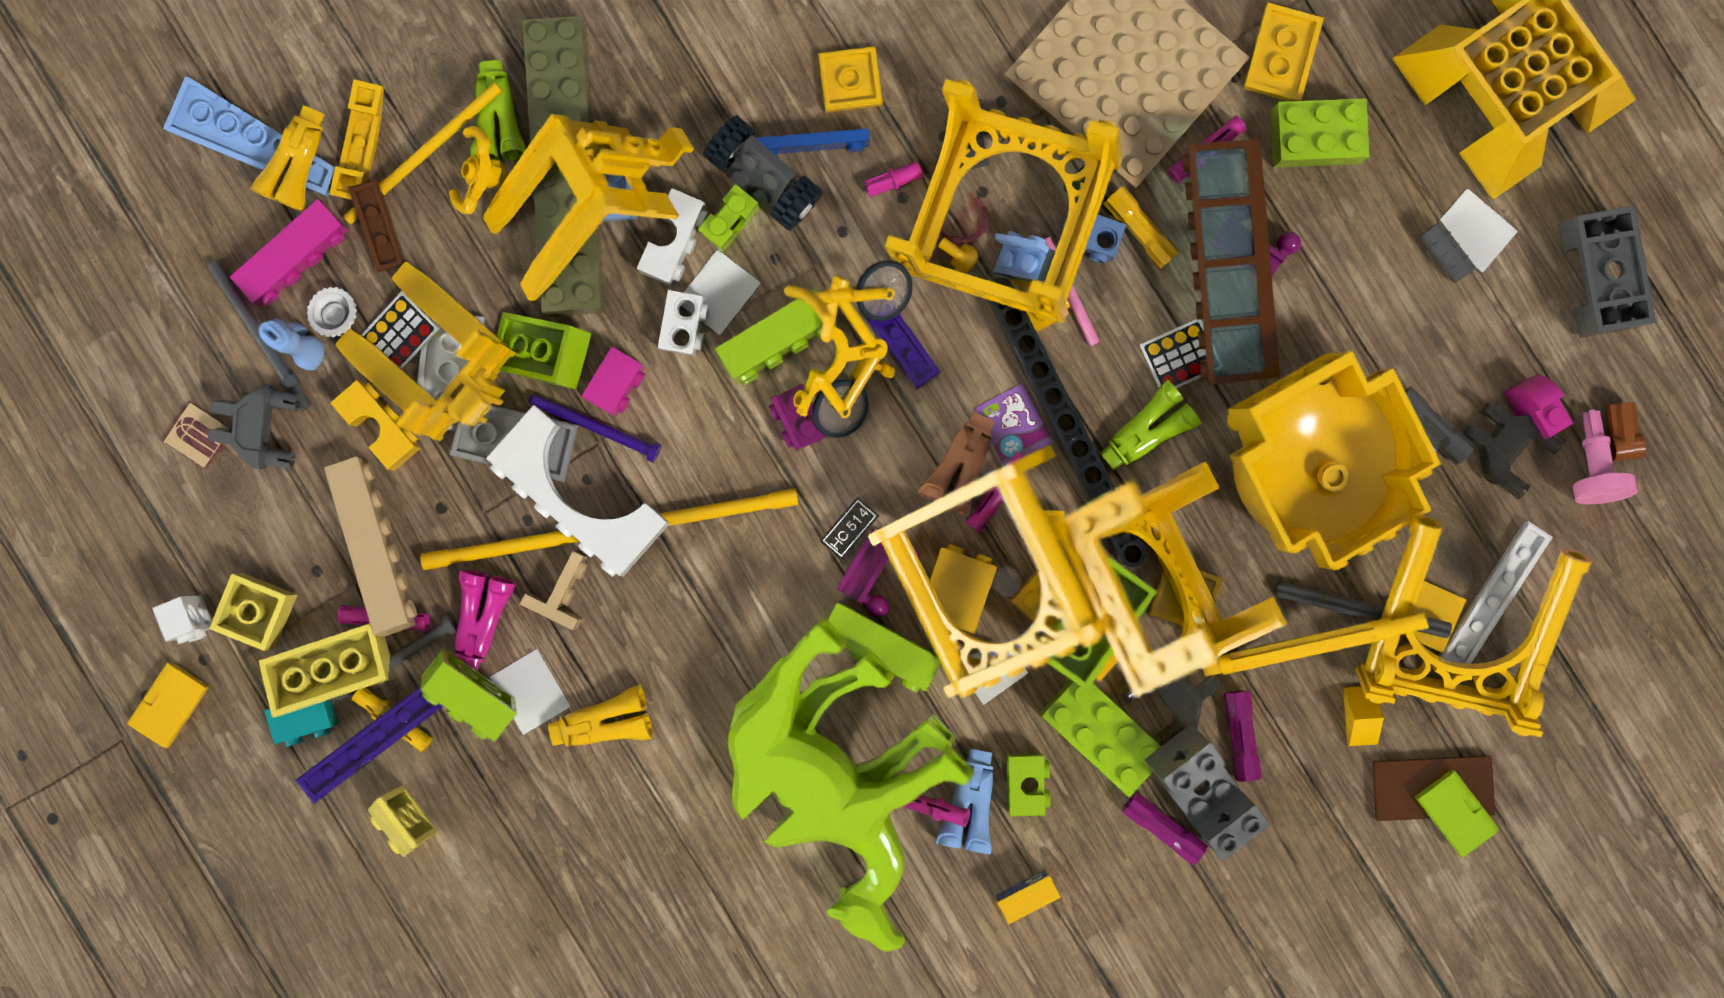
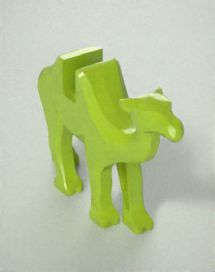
(828, 793)

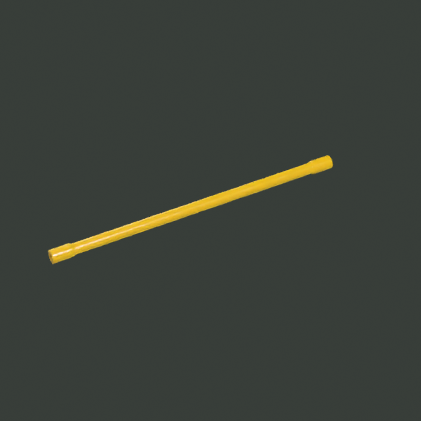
(447, 557)

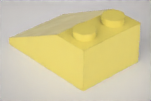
(401, 820)

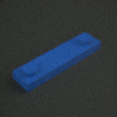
(851, 139)

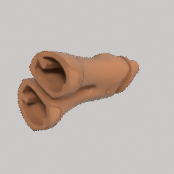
(968, 450)

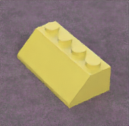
(324, 669)

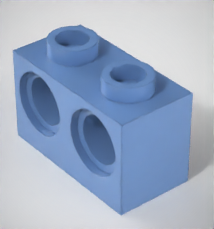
(1102, 226)

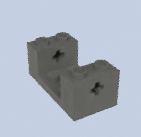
(1612, 302)
(1218, 810)

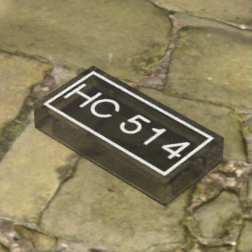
(849, 528)

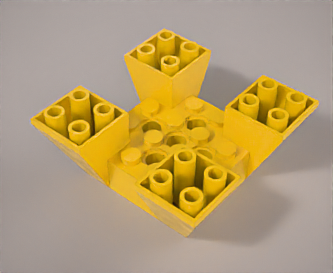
(1579, 77)

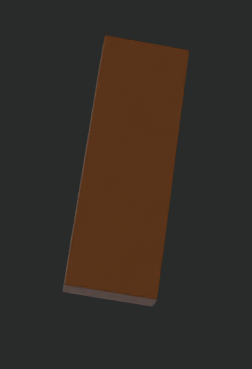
(377, 225)

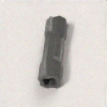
(1450, 441)

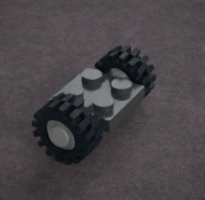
(761, 173)

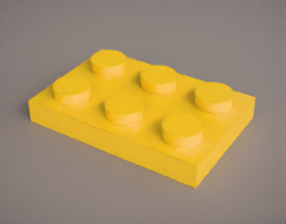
(1283, 53)

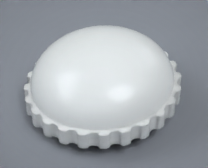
(331, 312)

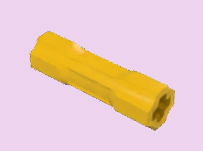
(1127, 210)

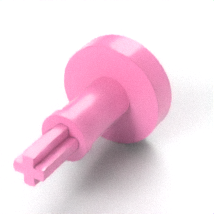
(1603, 483)

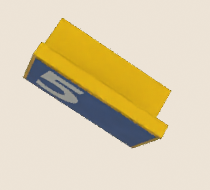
(1027, 896)

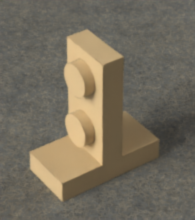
(561, 594)

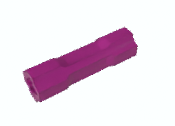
(1245, 755)
(1164, 828)

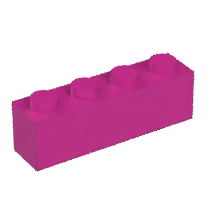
(290, 254)

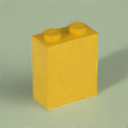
(962, 585)

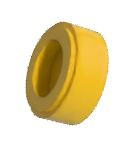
(1333, 476)

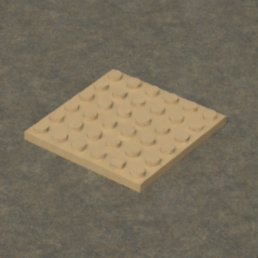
(1131, 64)

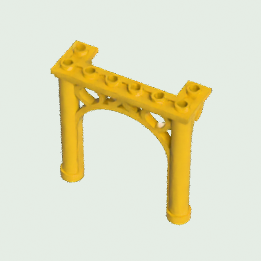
(1519, 696)

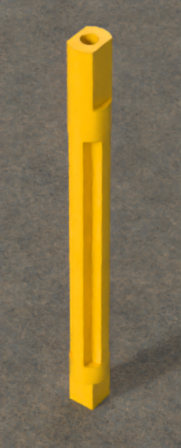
(1315, 644)

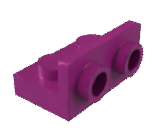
(799, 429)

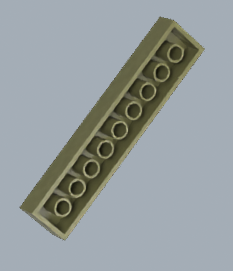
(561, 86)

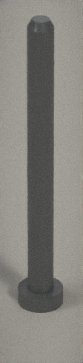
(447, 626)

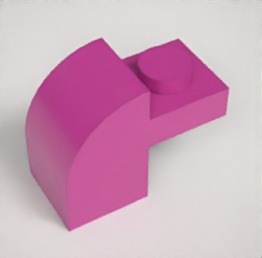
(1541, 400)

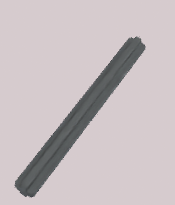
(1350, 606)

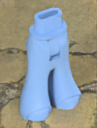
(292, 340)
(978, 792)

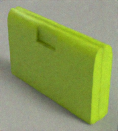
(1457, 813)

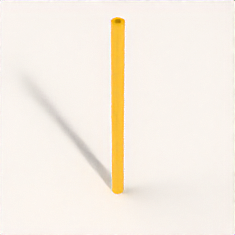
(433, 143)

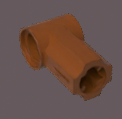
(1624, 433)

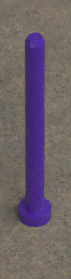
(652, 451)

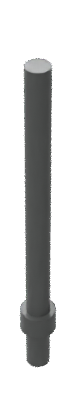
(288, 381)

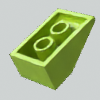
(544, 350)

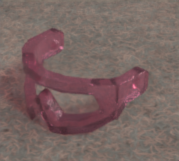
(959, 241)

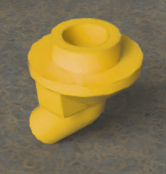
(963, 257)

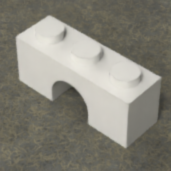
(665, 262)

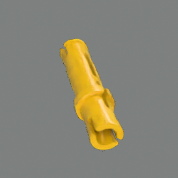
(377, 707)

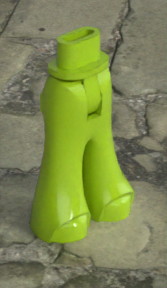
(511, 140)
(1137, 440)

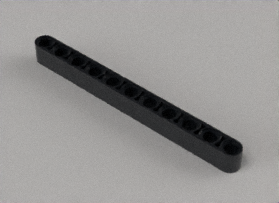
(1052, 414)

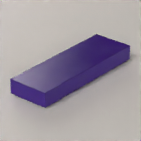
(906, 350)

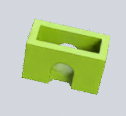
(718, 227)
(1027, 802)

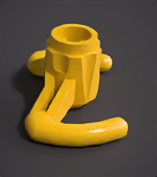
(479, 172)

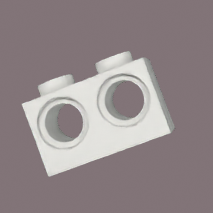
(674, 322)
(183, 619)

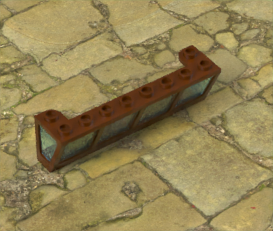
(1231, 261)

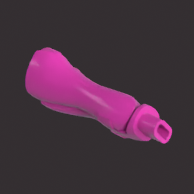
(476, 634)

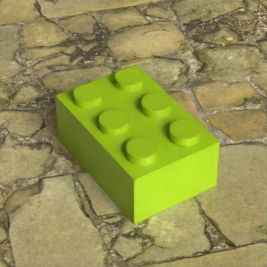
(1319, 133)
(468, 695)

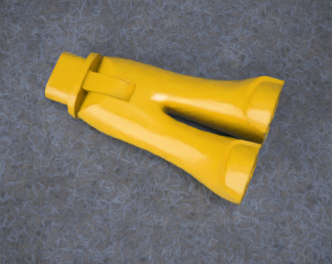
(294, 151)
(587, 726)

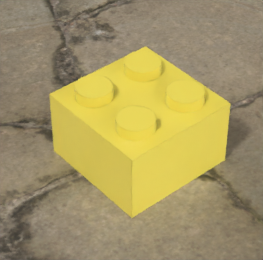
(253, 611)

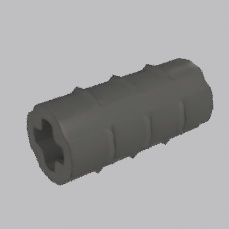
(1447, 252)

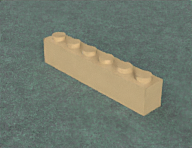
(370, 546)

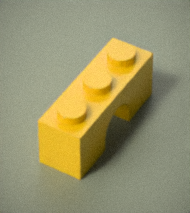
(362, 402)

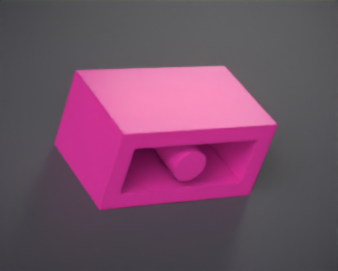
(614, 382)

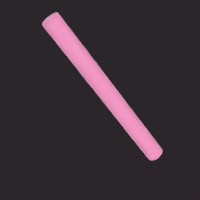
(1078, 309)

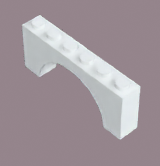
(525, 461)

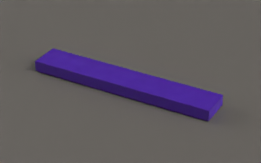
(366, 745)

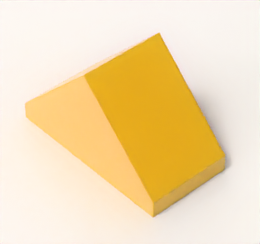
(1362, 718)

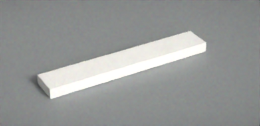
(1496, 594)

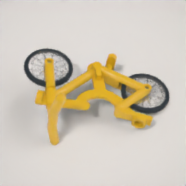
(880, 296)

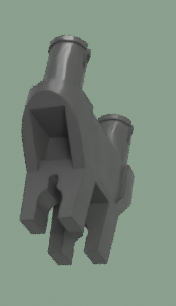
(252, 426)

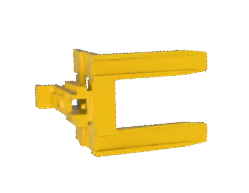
(573, 149)
(472, 389)

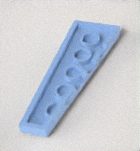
(223, 127)

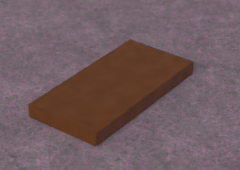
(1401, 780)

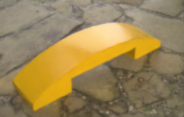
(360, 138)

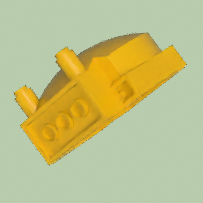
(1321, 417)

